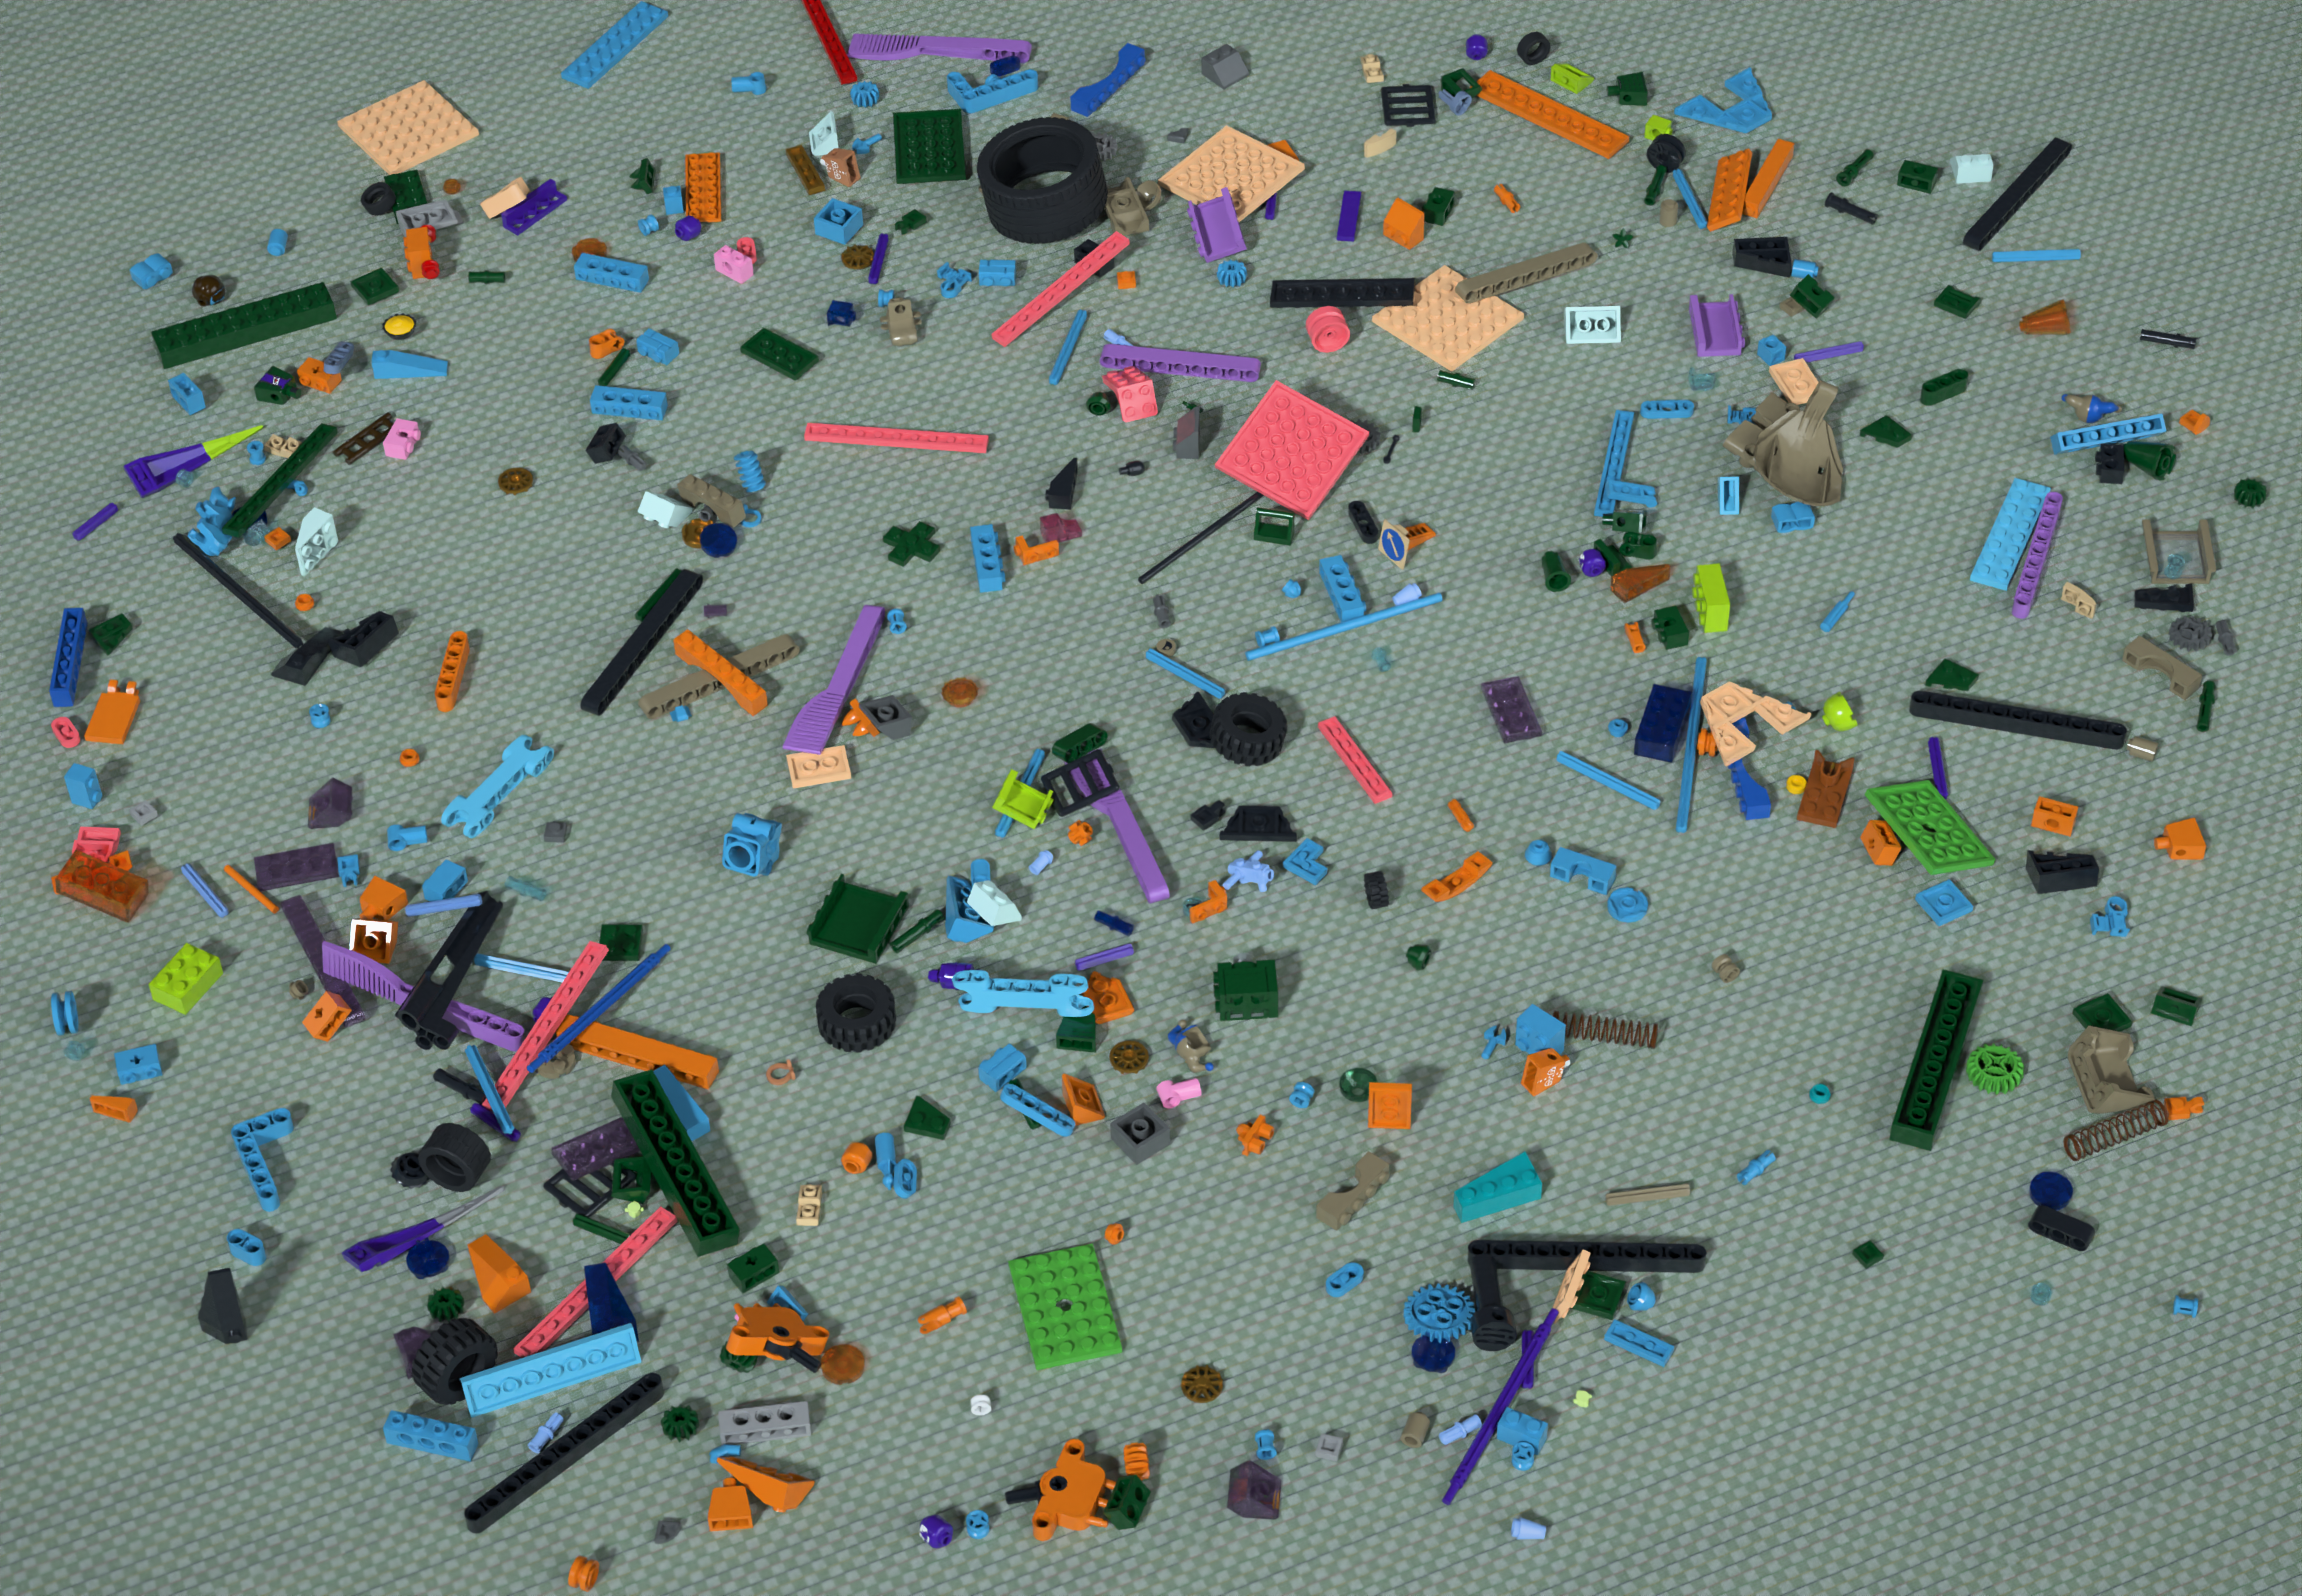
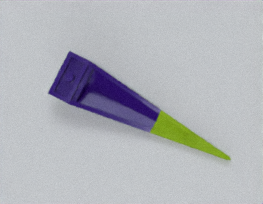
(159, 471)

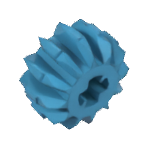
(864, 94)
(1231, 273)

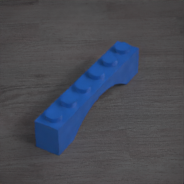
(1090, 97)
(1753, 797)

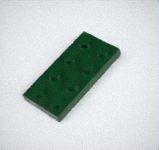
(407, 189)
(779, 354)

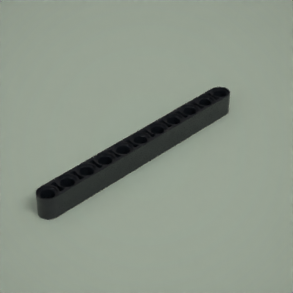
(2017, 194)
(641, 642)
(2017, 720)
(1603, 1256)
(630, 1405)

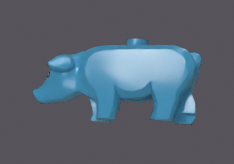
(214, 516)

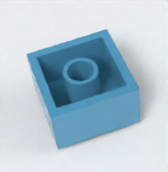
(838, 221)
(1539, 1031)

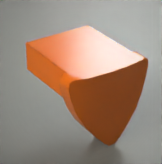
(2195, 422)

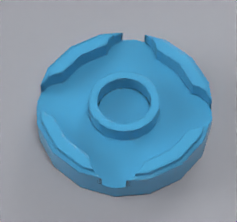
(1627, 905)

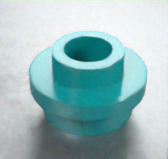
(1819, 1094)

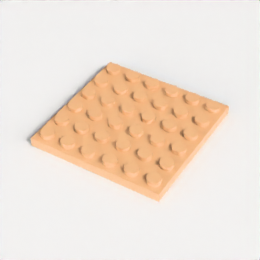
(408, 128)
(1232, 161)
(1446, 325)

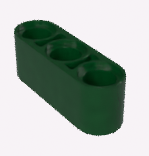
(1944, 387)
(1079, 742)

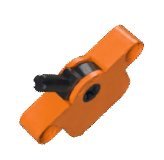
(776, 1334)
(1066, 1494)

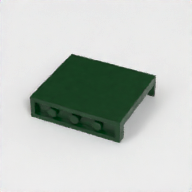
(857, 921)

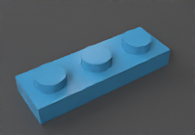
(1639, 1343)

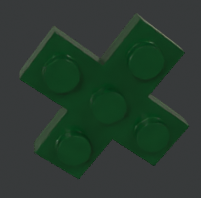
(911, 544)

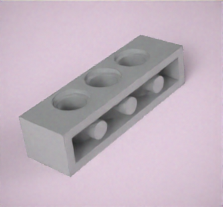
(756, 1430)

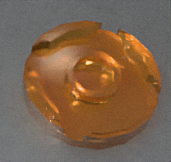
(589, 246)
(842, 1364)

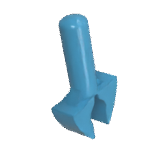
(862, 147)
(1499, 1039)

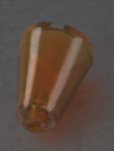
(2047, 320)

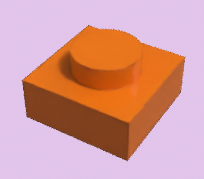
(1126, 280)
(277, 538)

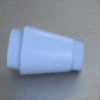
(1407, 594)
(1527, 1529)

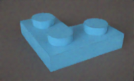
(1303, 862)

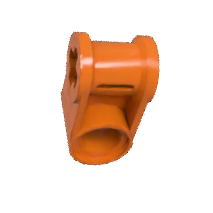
(604, 342)

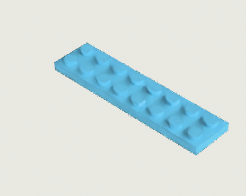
(2010, 534)
(550, 1370)

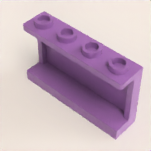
(1216, 227)
(1716, 327)

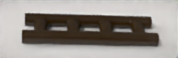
(358, 439)

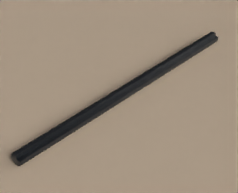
(238, 590)

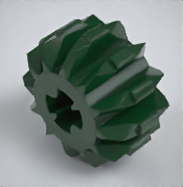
(2250, 493)
(445, 1304)
(741, 1363)
(680, 1422)

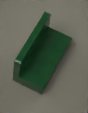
(1614, 560)

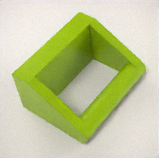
(1570, 77)

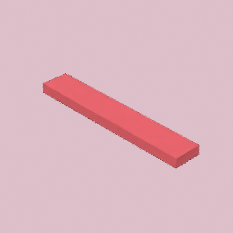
(1355, 760)

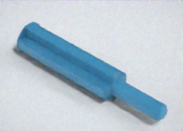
(1836, 613)

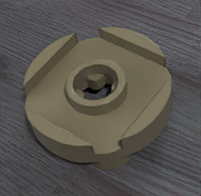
(564, 1064)

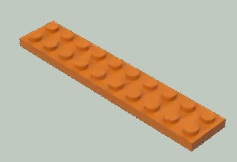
(1551, 115)

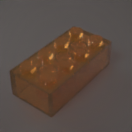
(102, 886)

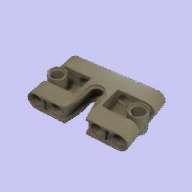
(1744, 437)

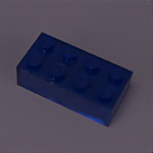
(1662, 723)

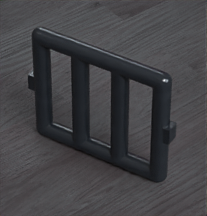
(1405, 88)
(1081, 763)
(599, 1201)

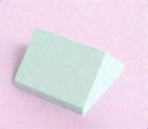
(824, 136)

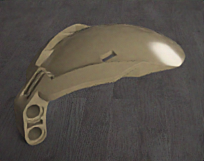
(1802, 447)

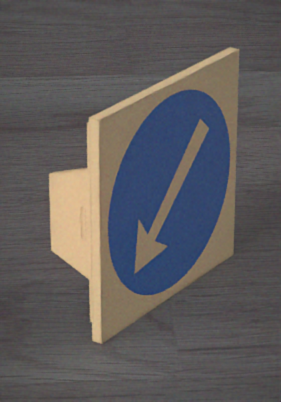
(1394, 543)

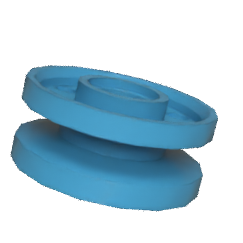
(64, 1013)

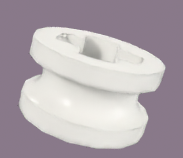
(980, 1405)

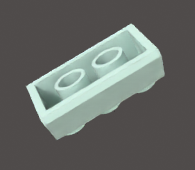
(1592, 324)

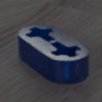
(1005, 65)

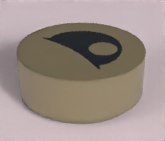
(1166, 647)

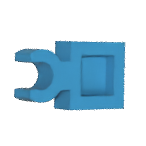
(348, 869)

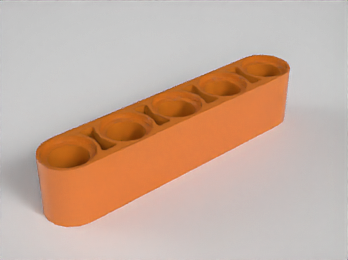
(452, 671)

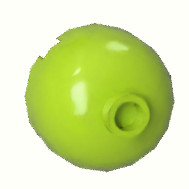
(1838, 713)

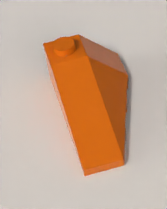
(497, 1274)
(770, 1487)

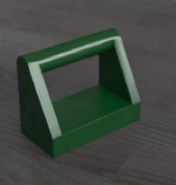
(1449, 81)
(1271, 532)
(2176, 1006)
(643, 1179)

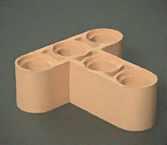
(505, 198)

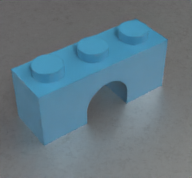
(1570, 863)

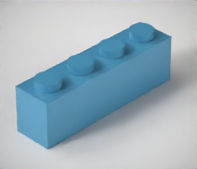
(689, 1113)

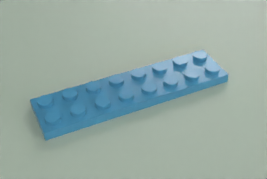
(614, 45)

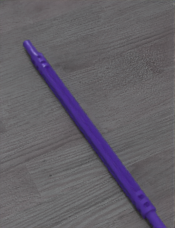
(1499, 1406)

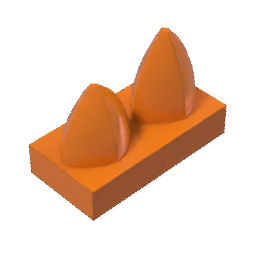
(854, 716)

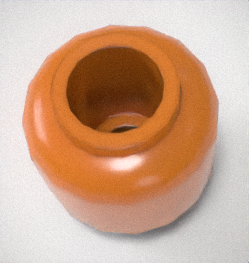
(856, 1158)

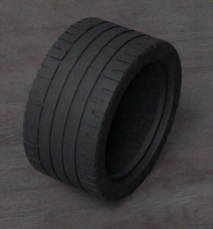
(1050, 211)

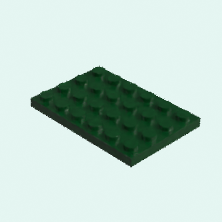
(929, 146)

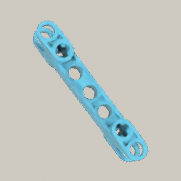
(478, 807)
(990, 993)

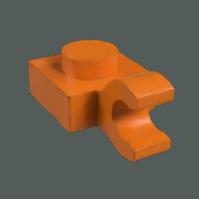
(2181, 1108)

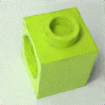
(1656, 126)

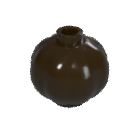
(206, 287)

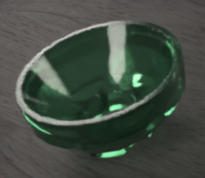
(1355, 1079)

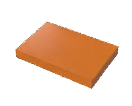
(1389, 1105)

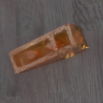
(1636, 581)

